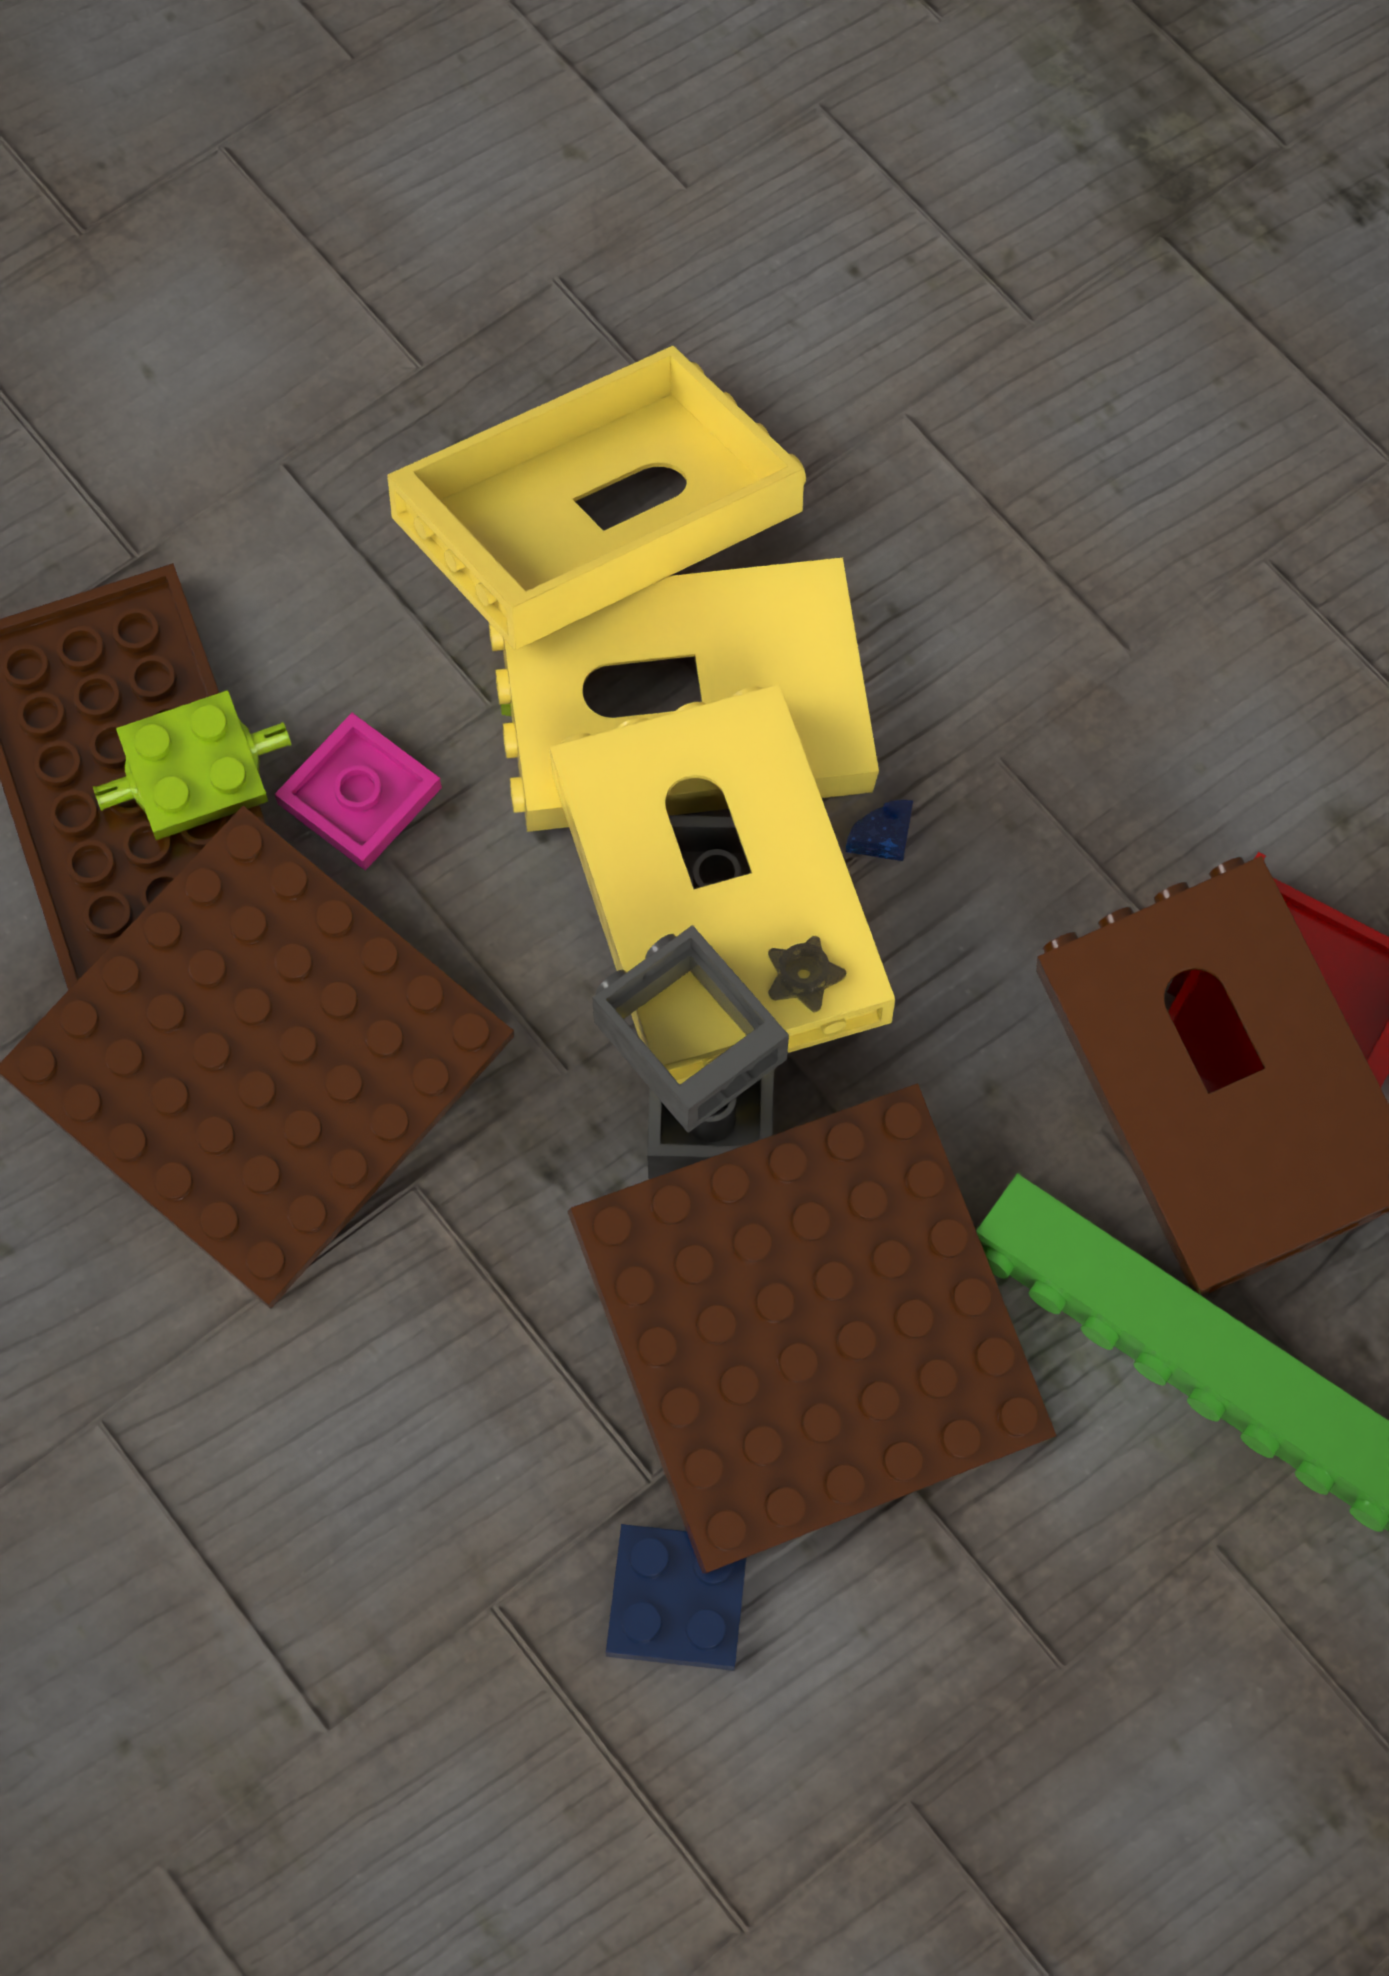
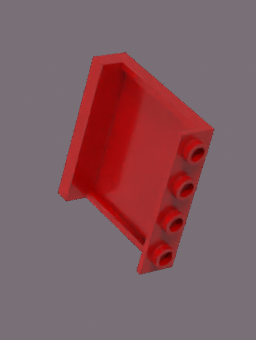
(1353, 965)

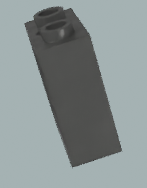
(725, 1076)

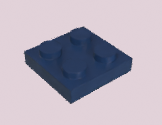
(667, 1605)

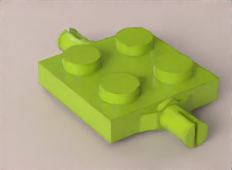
(191, 765)

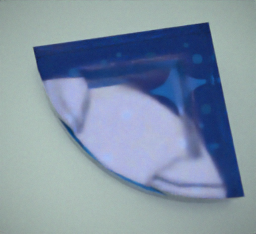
(882, 831)

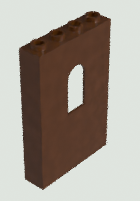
(1265, 1159)

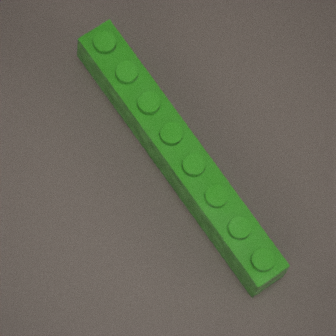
(1192, 1346)

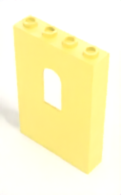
(506, 513)
(745, 631)
(797, 885)

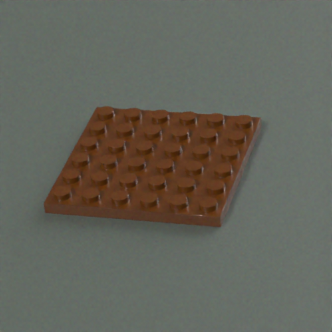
(255, 1055)
(810, 1326)

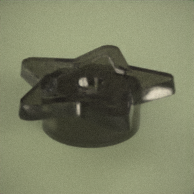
(807, 957)

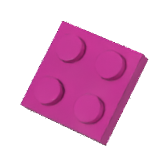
(358, 791)

